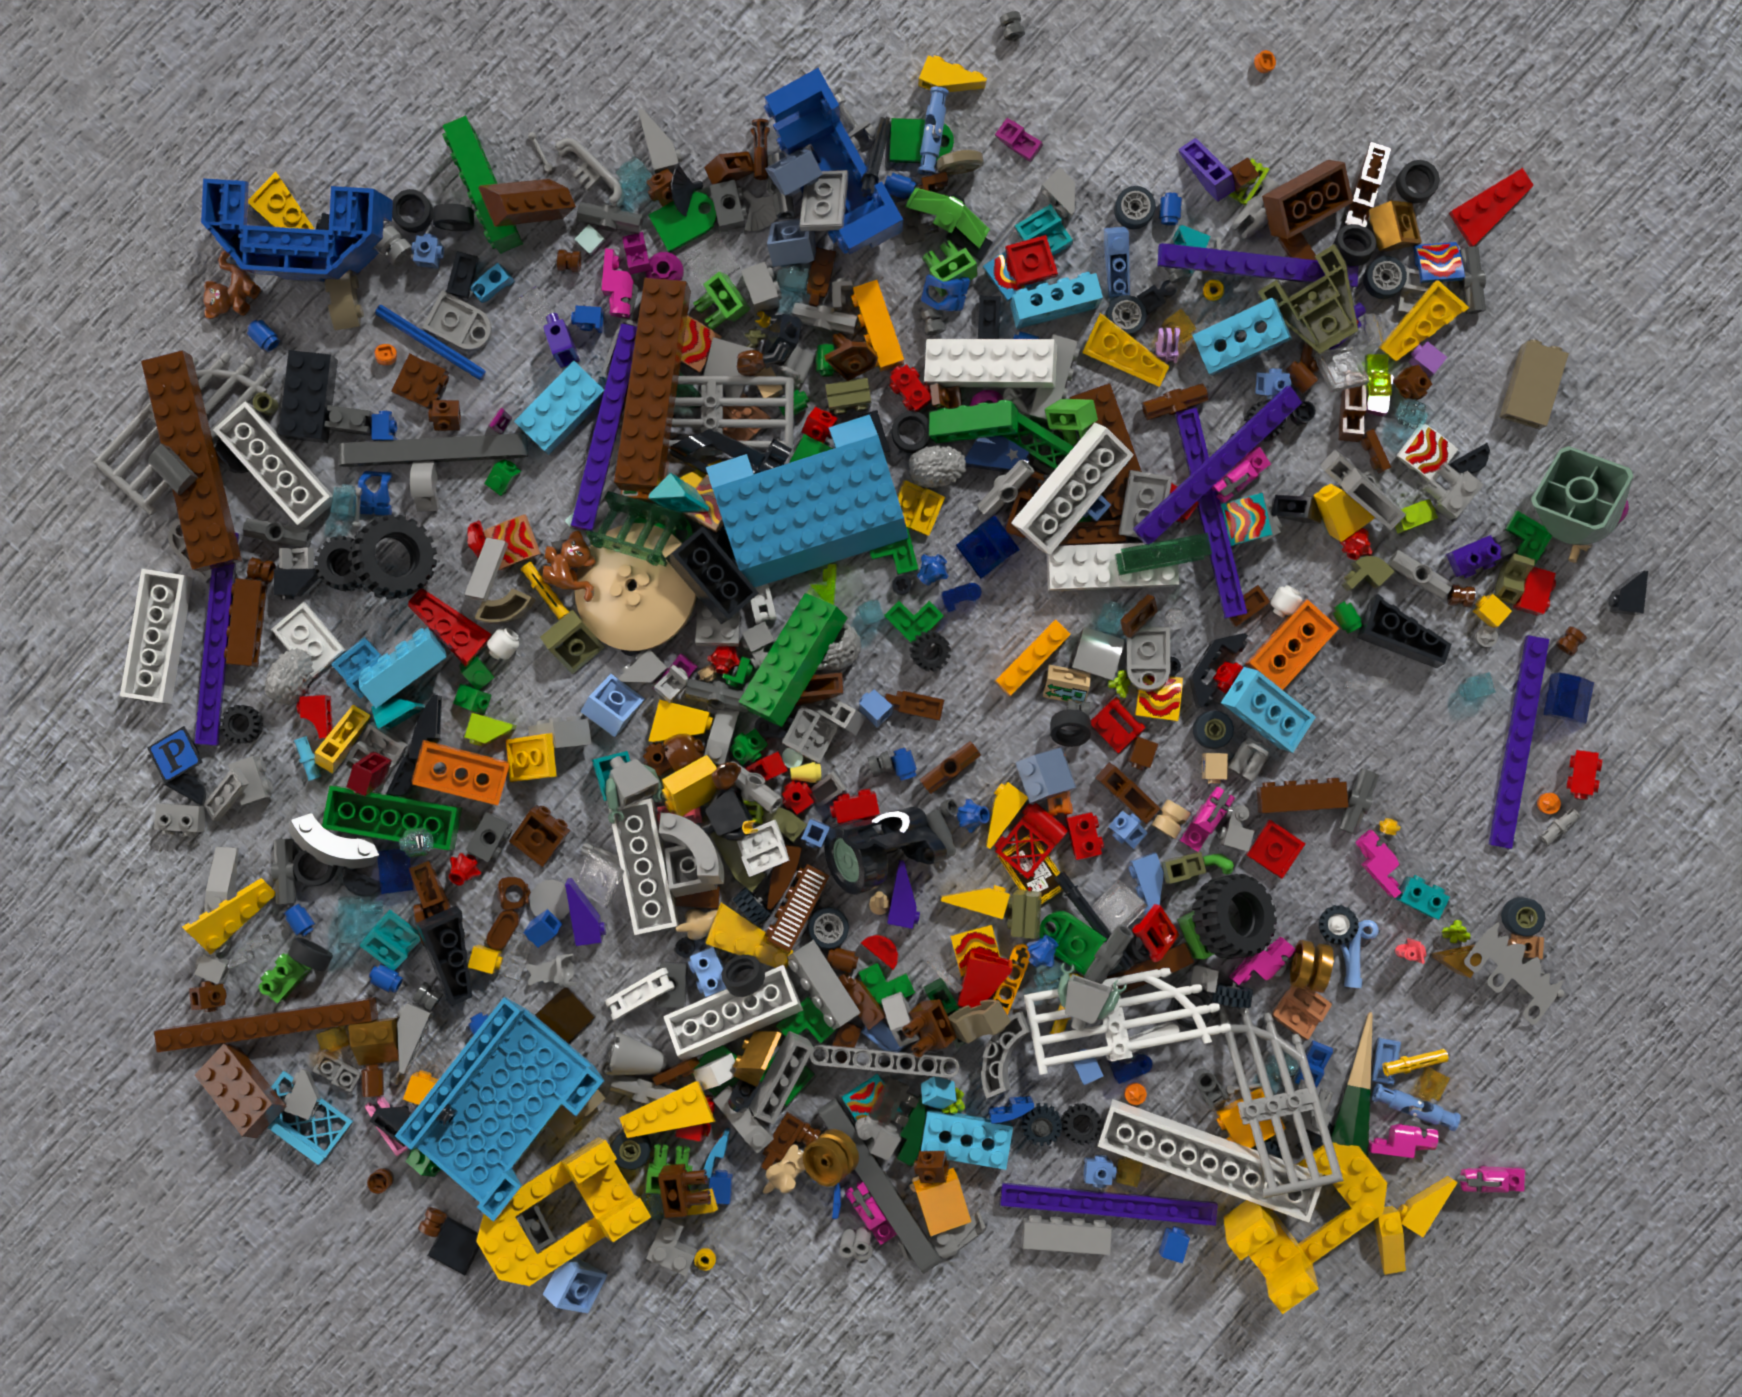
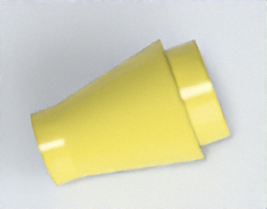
(808, 773)

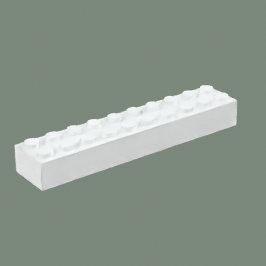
(1202, 1158)

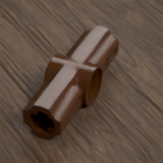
(1174, 401)
(961, 758)

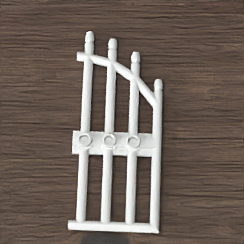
(1115, 1024)

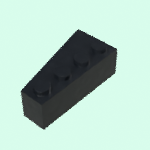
(1395, 631)
(445, 945)

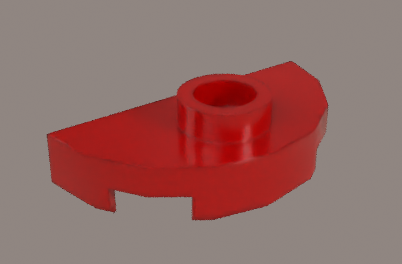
(476, 537)
(882, 948)

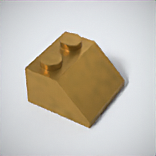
(1394, 225)
(375, 1041)
(756, 1056)

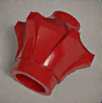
(1357, 545)
(724, 659)
(463, 869)

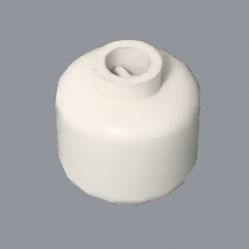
(1286, 601)
(503, 643)

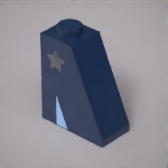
(995, 454)

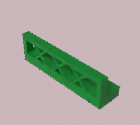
(1044, 436)

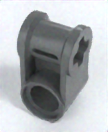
(1211, 1092)

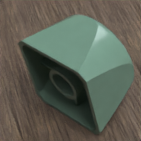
(1582, 496)

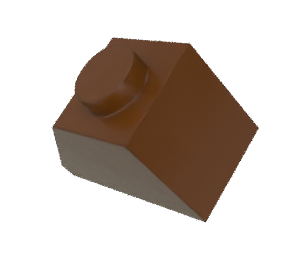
(729, 167)

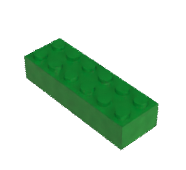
(476, 171)
(793, 659)
(390, 816)

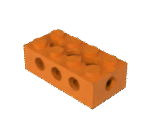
(1306, 646)
(466, 786)

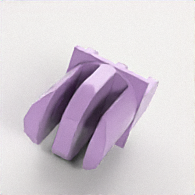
(1166, 349)

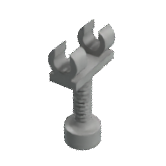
(856, 130)

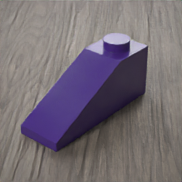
(1208, 169)
(903, 904)
(584, 917)

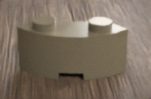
(344, 305)
(506, 609)
(979, 1020)
(565, 1121)

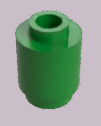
(821, 365)
(800, 403)
(1347, 617)

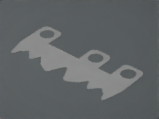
(1510, 965)

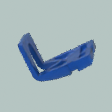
(956, 293)
(375, 502)
(837, 1201)

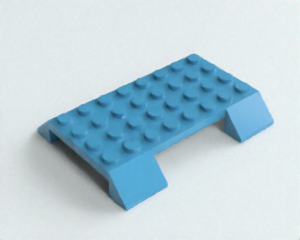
(810, 507)
(505, 1094)

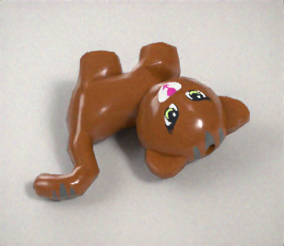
(220, 298)
(573, 554)

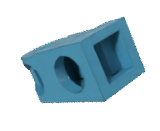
(491, 283)

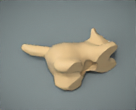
(697, 923)
(783, 1174)

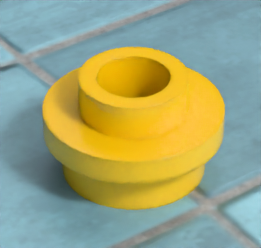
(1213, 284)
(1389, 826)
(707, 1253)

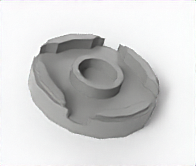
(550, 896)

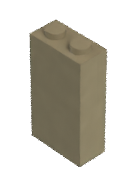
(1534, 384)

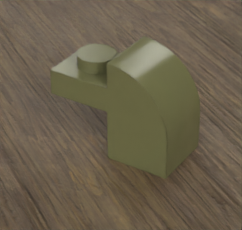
(1370, 568)
(1512, 578)
(1183, 867)

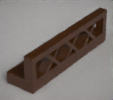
(1094, 533)

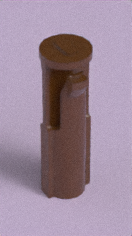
(760, 151)

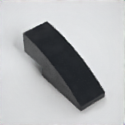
(427, 726)

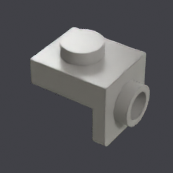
(296, 558)
(672, 683)

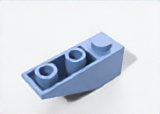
(1117, 261)
(1149, 879)

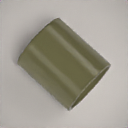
(260, 398)

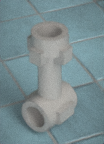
(1013, 395)

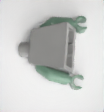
(630, 784)
(1085, 998)

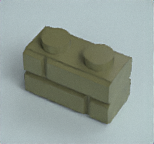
(848, 395)
(1025, 914)

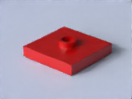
(1031, 261)
(1275, 849)

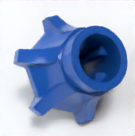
(932, 569)
(972, 815)
(1042, 951)

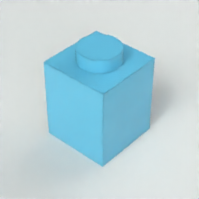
(938, 1092)

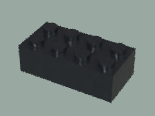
(306, 395)
(712, 575)

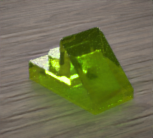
(827, 592)

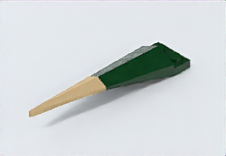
(1354, 1112)

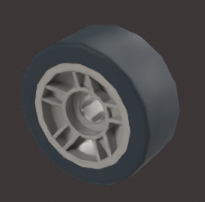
(1140, 198)
(1391, 269)
(1127, 305)
(828, 916)

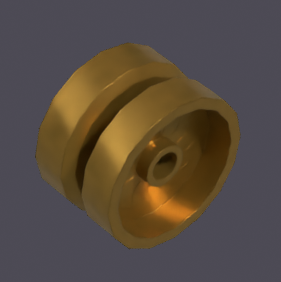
(1311, 966)
(830, 1157)

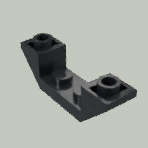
(1201, 691)

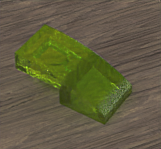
(1377, 370)

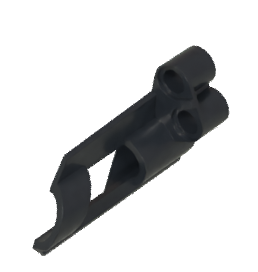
(774, 456)
(900, 828)

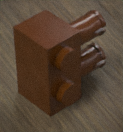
(932, 1026)
(675, 1191)

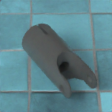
(939, 827)

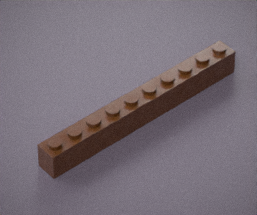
(266, 1024)

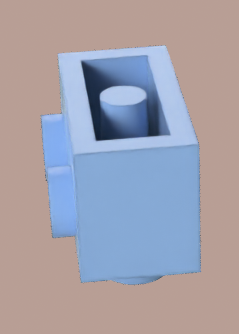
(708, 969)

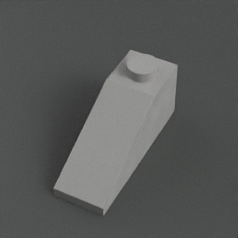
(660, 146)
(839, 714)
(722, 735)
(222, 877)
(411, 1030)
(751, 1128)

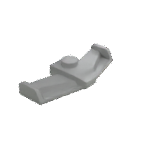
(952, 1240)

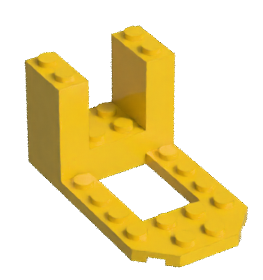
(605, 1194)
(1282, 1260)

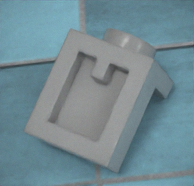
(838, 297)
(1205, 976)

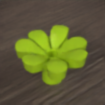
(1120, 684)
(1456, 932)
(957, 1106)

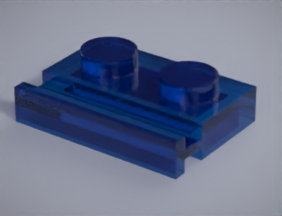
(394, 871)

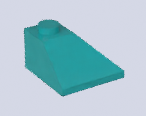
(394, 712)

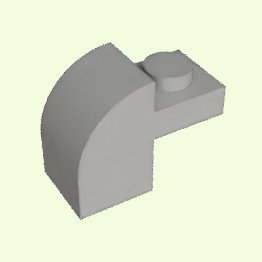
(423, 485)

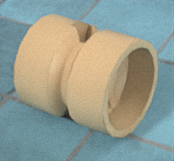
(1171, 819)

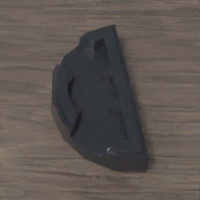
(228, 459)
(1472, 461)
(402, 779)
(189, 787)
(359, 884)

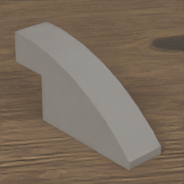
(1362, 490)

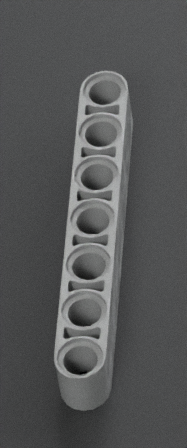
(873, 1064)

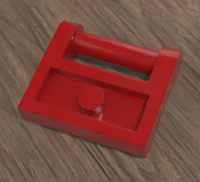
(1111, 730)
(1161, 929)

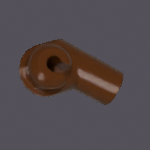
(1308, 359)

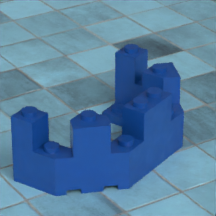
(810, 116)
(297, 253)

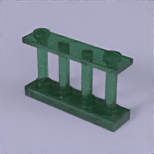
(636, 508)
(1163, 554)

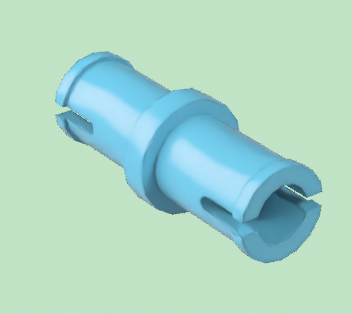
(307, 758)

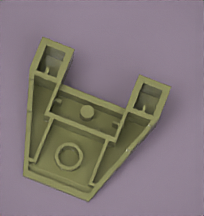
(1323, 310)
(788, 824)

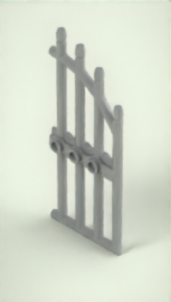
(204, 378)
(713, 402)
(1280, 1105)

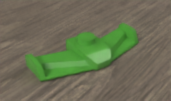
(949, 213)

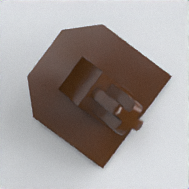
(851, 357)

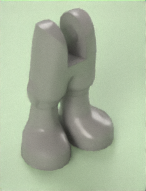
(1253, 211)

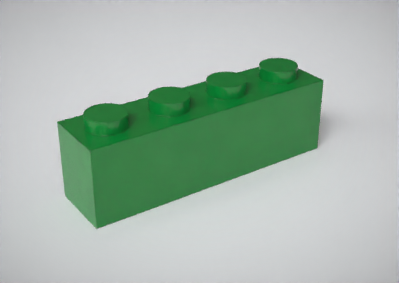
(973, 421)

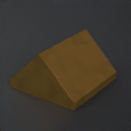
(1455, 958)

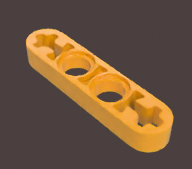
(1010, 983)

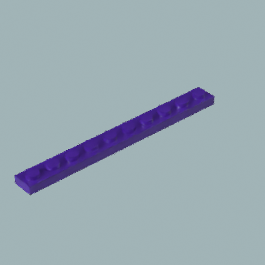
(1244, 264)
(605, 431)
(1217, 465)
(1212, 518)
(213, 661)
(1519, 742)
(1108, 1204)

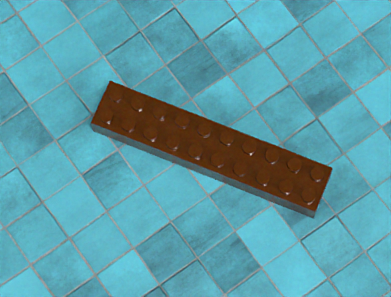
(652, 385)
(186, 430)

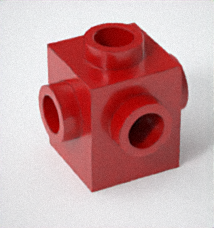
(818, 425)
(1227, 675)
(801, 804)

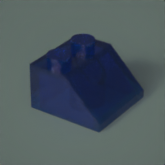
(987, 547)
(1568, 697)

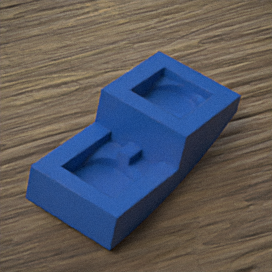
(1317, 1057)

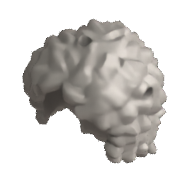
(936, 466)
(843, 650)
(289, 677)

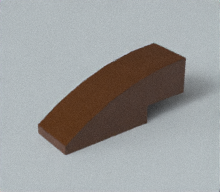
(1352, 414)
(1024, 495)
(822, 688)
(1127, 793)
(783, 875)

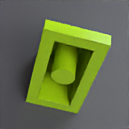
(1416, 515)
(486, 729)

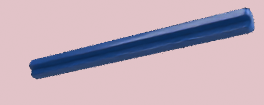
(430, 342)

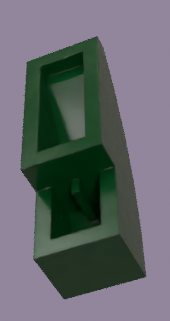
(939, 990)
(913, 1134)

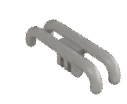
(591, 170)

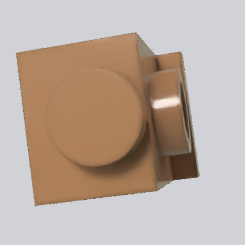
(1534, 948)

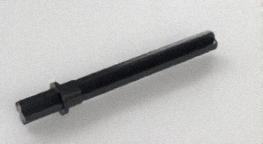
(871, 177)
(1088, 913)

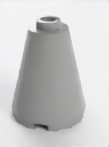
(633, 1057)

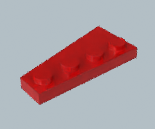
(1487, 208)
(450, 626)

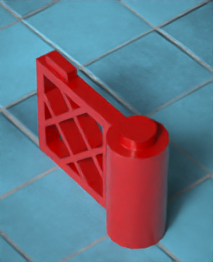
(1041, 825)

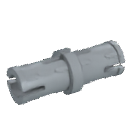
(1560, 826)

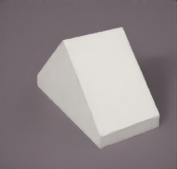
(715, 1072)

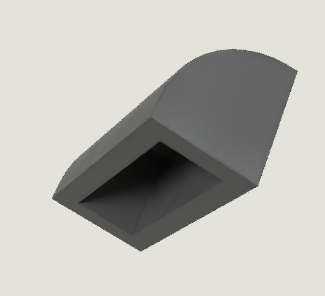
(172, 468)

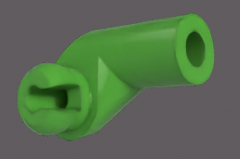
(1221, 861)

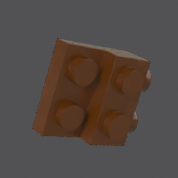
(420, 381)
(540, 834)

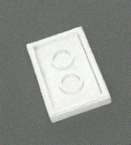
(308, 633)

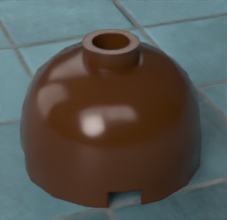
(683, 750)

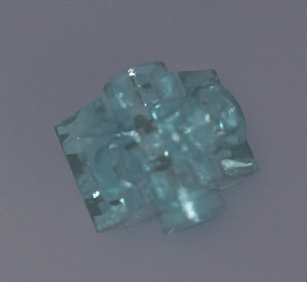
(633, 176)

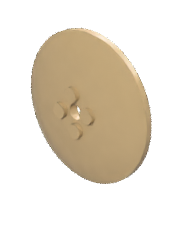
(637, 617)

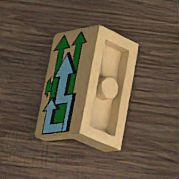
(1066, 684)

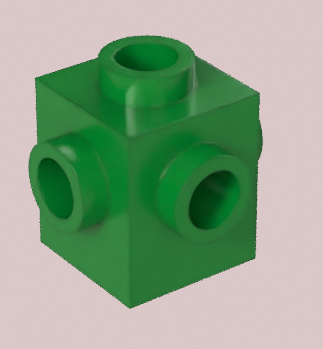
(747, 751)

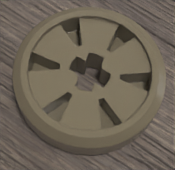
(960, 162)

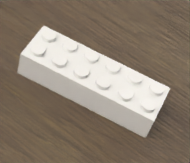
(991, 363)
(274, 464)
(1072, 488)
(1096, 569)
(156, 636)
(644, 868)
(729, 1017)

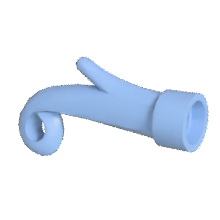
(1352, 957)

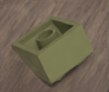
(572, 642)

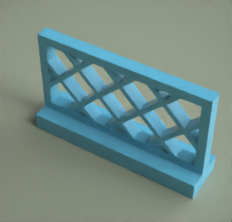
(297, 1139)

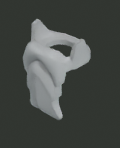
(558, 970)

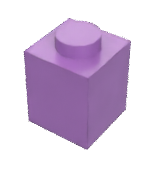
(1428, 358)

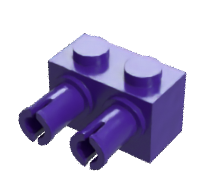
(1473, 556)

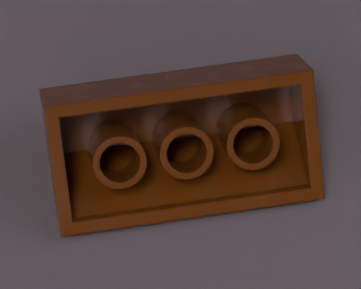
(526, 201)

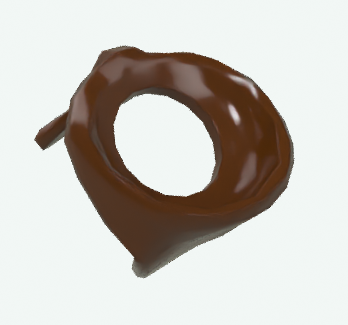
(503, 884)

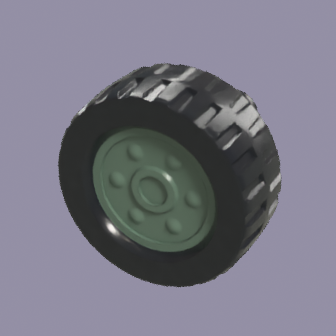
(855, 868)

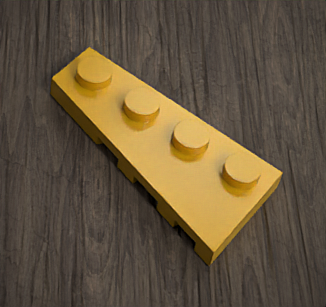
(224, 921)
(740, 936)
(674, 1111)

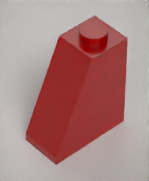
(982, 978)

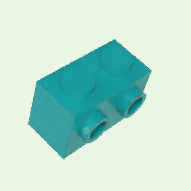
(1422, 897)

